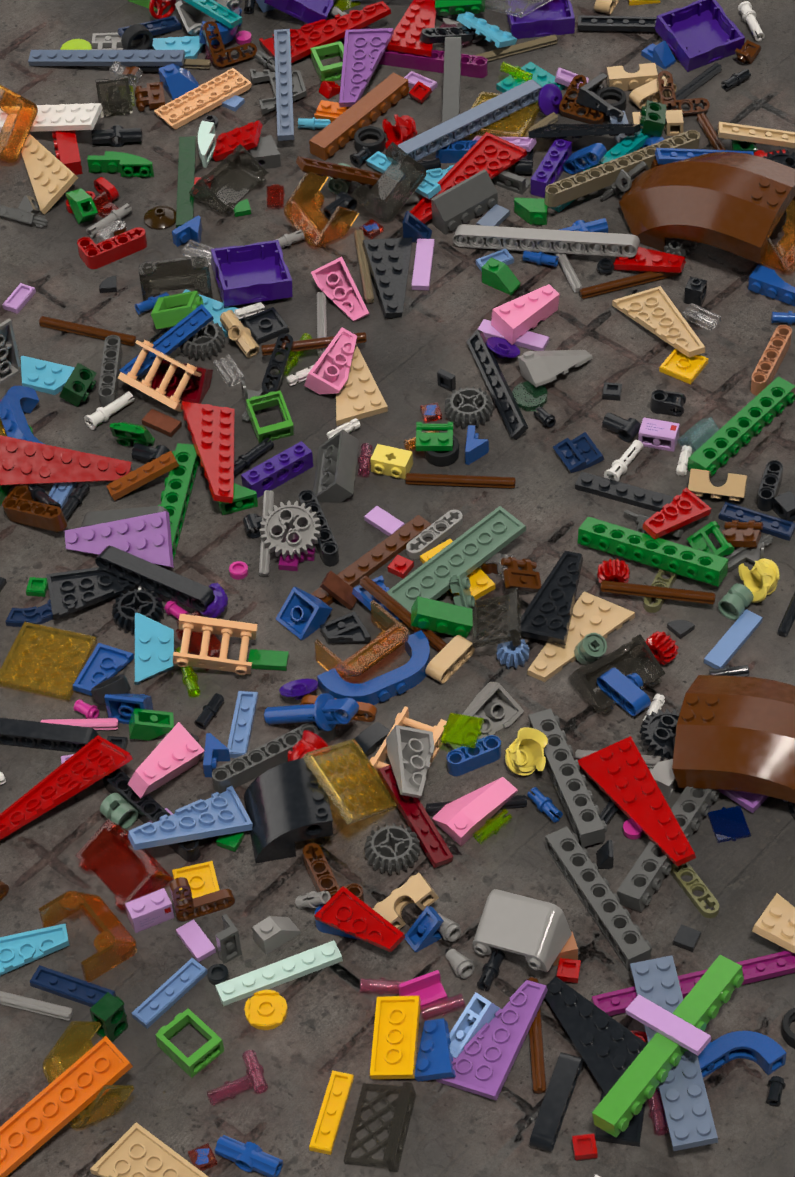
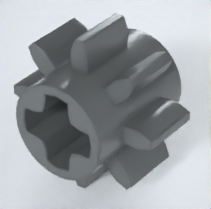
(676, 248)

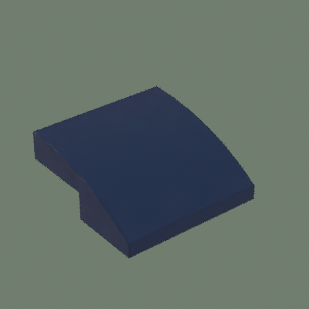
(578, 453)

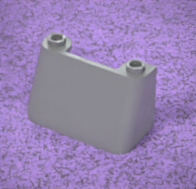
(193, 18)
(522, 927)

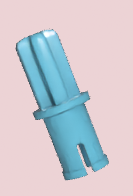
(313, 123)

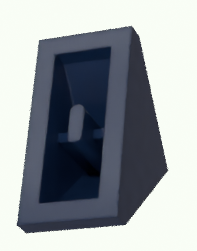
(415, 228)

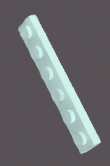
(278, 973)

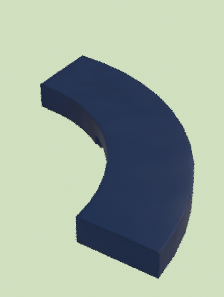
(32, 615)

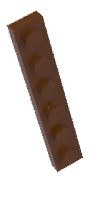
(338, 171)

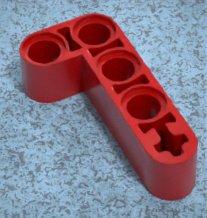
(112, 249)

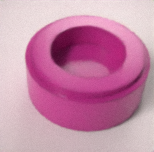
(243, 37)
(238, 570)
(631, 830)

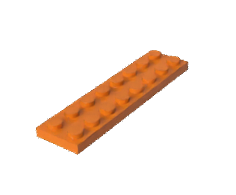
(59, 1103)

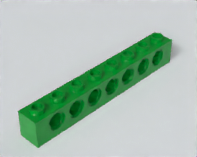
(743, 426)
(179, 489)
(653, 552)

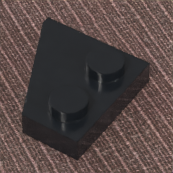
(345, 630)

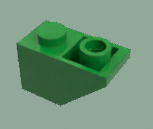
(82, 205)

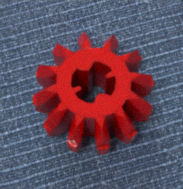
(613, 571)
(662, 647)

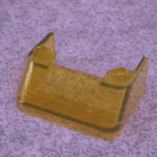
(66, 1051)

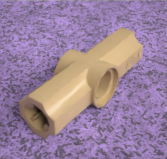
(239, 333)

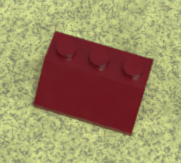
(195, 388)

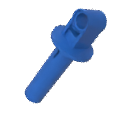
(325, 712)

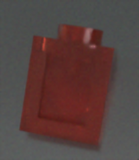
(275, 196)
(103, 205)

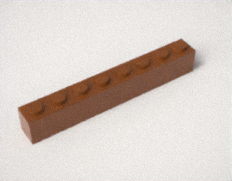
(358, 116)

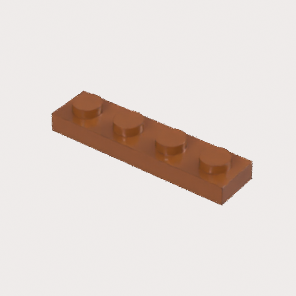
(142, 475)

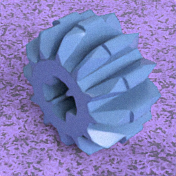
(512, 655)

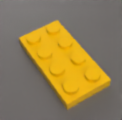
(479, 582)
(395, 1037)

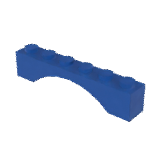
(768, 283)

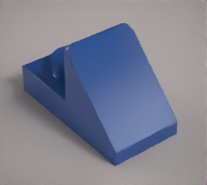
(659, 54)
(187, 231)
(474, 446)
(214, 752)
(424, 930)

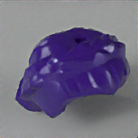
(219, 603)

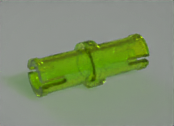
(516, 72)
(492, 826)

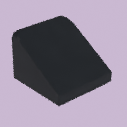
(605, 856)

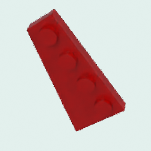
(651, 261)
(680, 512)
(356, 918)

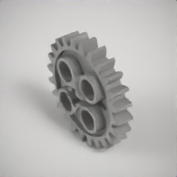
(304, 535)

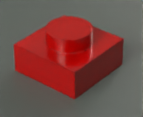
(420, 92)
(400, 566)
(569, 970)
(584, 1146)

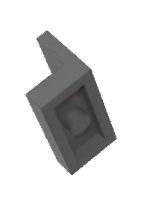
(512, 182)
(228, 941)

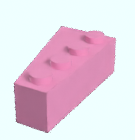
(524, 312)
(168, 760)

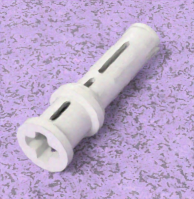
(749, 17)
(103, 413)
(635, 448)

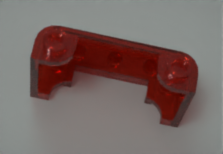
(123, 869)

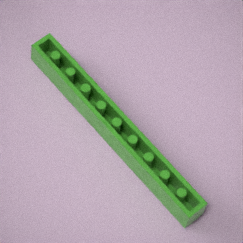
(661, 1053)

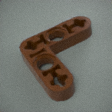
(220, 51)
(672, 102)
(575, 107)
(193, 907)

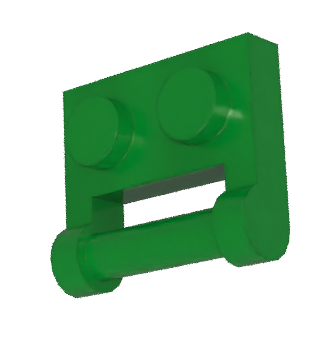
(434, 441)
(702, 542)

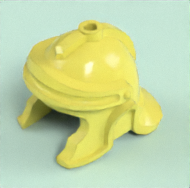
(761, 579)
(527, 752)

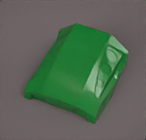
(130, 433)

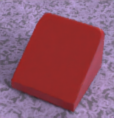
(329, 89)

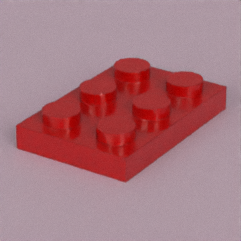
(246, 136)

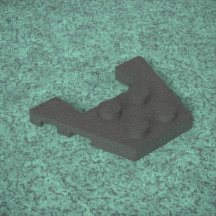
(269, 104)

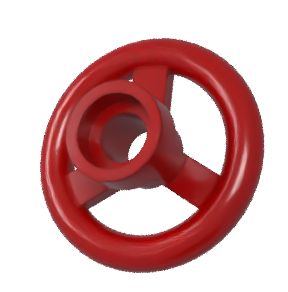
(161, 5)

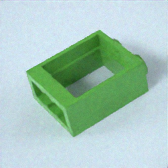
(327, 72)
(174, 308)
(273, 431)
(200, 1058)

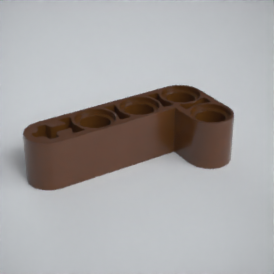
(24, 510)
(325, 878)

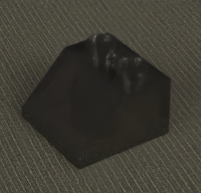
(114, 96)

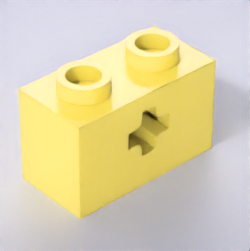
(391, 461)

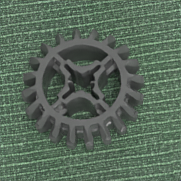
(205, 342)
(469, 402)
(403, 843)

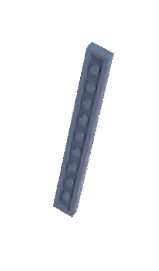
(106, 57)
(284, 91)

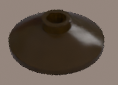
(160, 217)

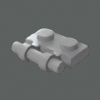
(106, 41)

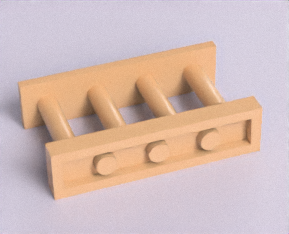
(145, 386)
(221, 627)
(403, 719)

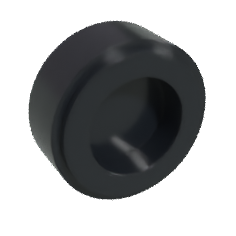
(217, 974)

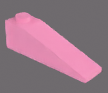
(337, 283)
(333, 366)
(471, 811)

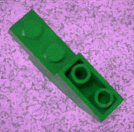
(119, 162)

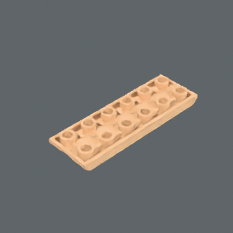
(203, 98)

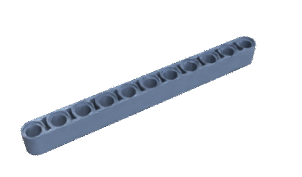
(472, 120)

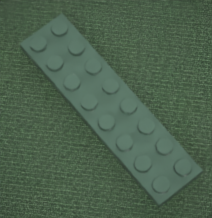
(460, 556)

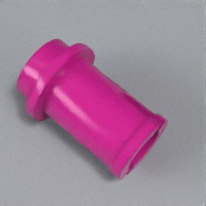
(173, 609)
(86, 709)

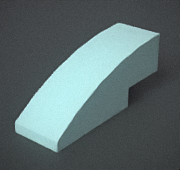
(206, 142)

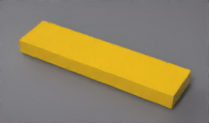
(331, 1112)

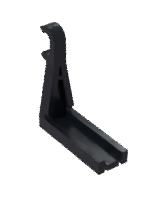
(588, 98)

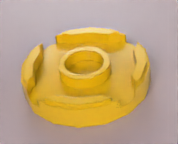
(266, 1010)

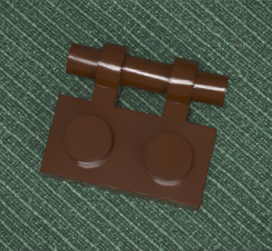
(155, 96)
(747, 537)
(522, 579)

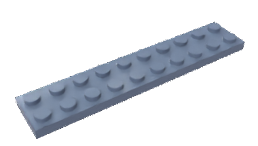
(684, 1089)

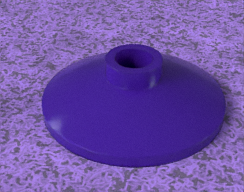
(549, 99)
(502, 347)
(298, 688)

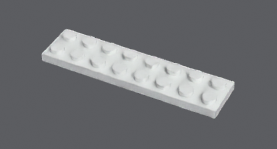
(63, 117)

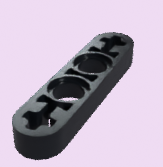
(438, 35)
(275, 364)

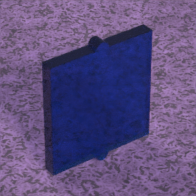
(729, 824)

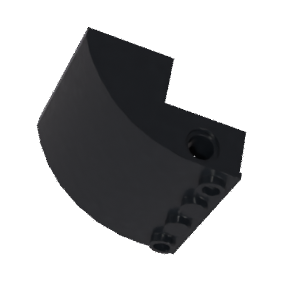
(285, 809)

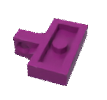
(293, 564)

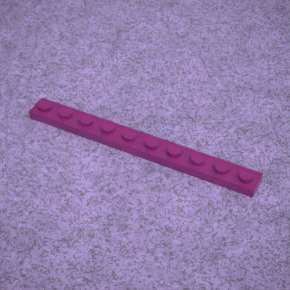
(753, 971)

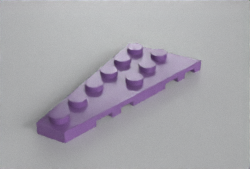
(141, 536)

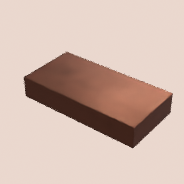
(161, 422)
(339, 589)

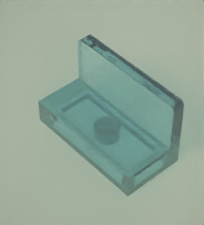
(699, 433)

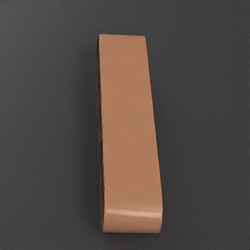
(771, 359)

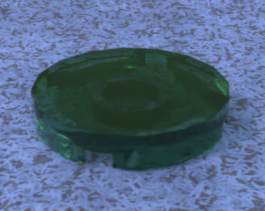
(529, 397)

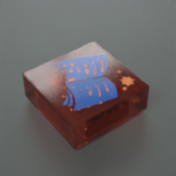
(371, 229)
(431, 412)
(202, 1157)

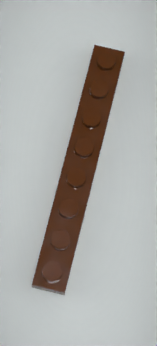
(377, 556)

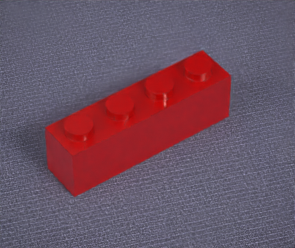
(67, 150)

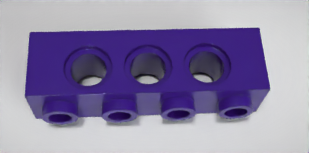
(550, 167)
(278, 469)

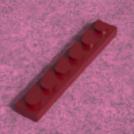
(418, 821)

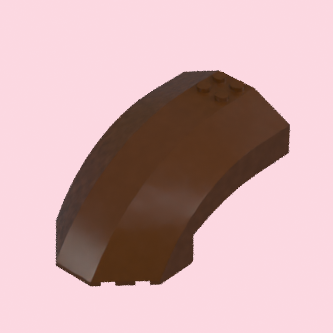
(711, 200)
(737, 736)

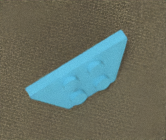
(188, 43)
(44, 375)
(152, 648)

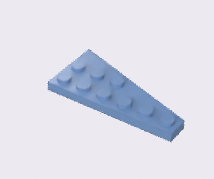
(199, 820)

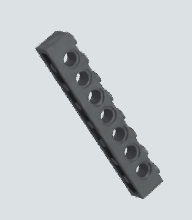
(568, 781)
(567, 855)
(653, 864)

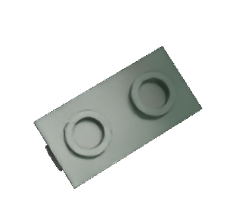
(462, 585)

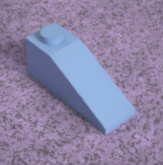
(474, 1017)

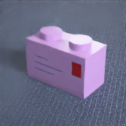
(659, 434)
(149, 910)

